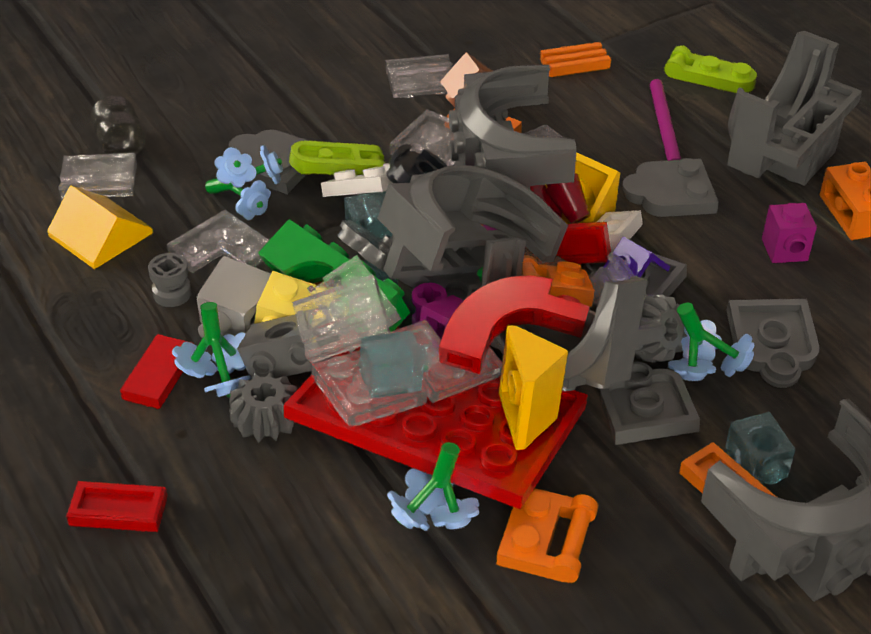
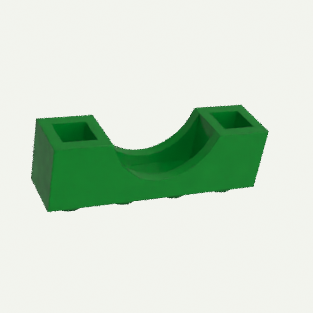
(305, 256)

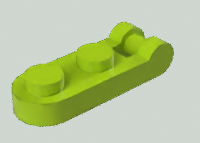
(709, 71)
(332, 157)

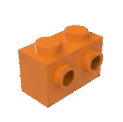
(848, 197)

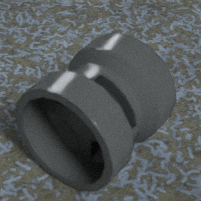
(169, 279)

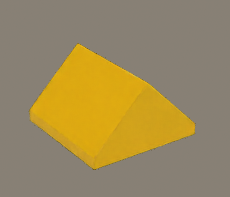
(599, 187)
(95, 227)
(530, 384)

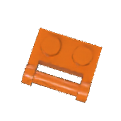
(566, 276)
(532, 530)

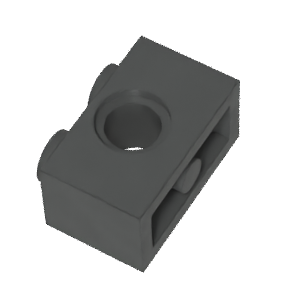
(274, 348)

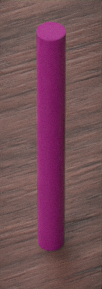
(664, 120)

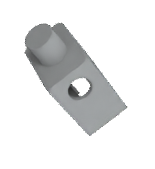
(236, 292)

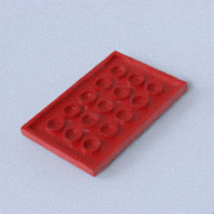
(468, 419)

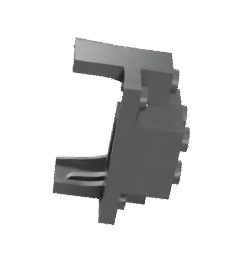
(798, 120)
(490, 142)
(440, 217)
(611, 328)
(813, 542)

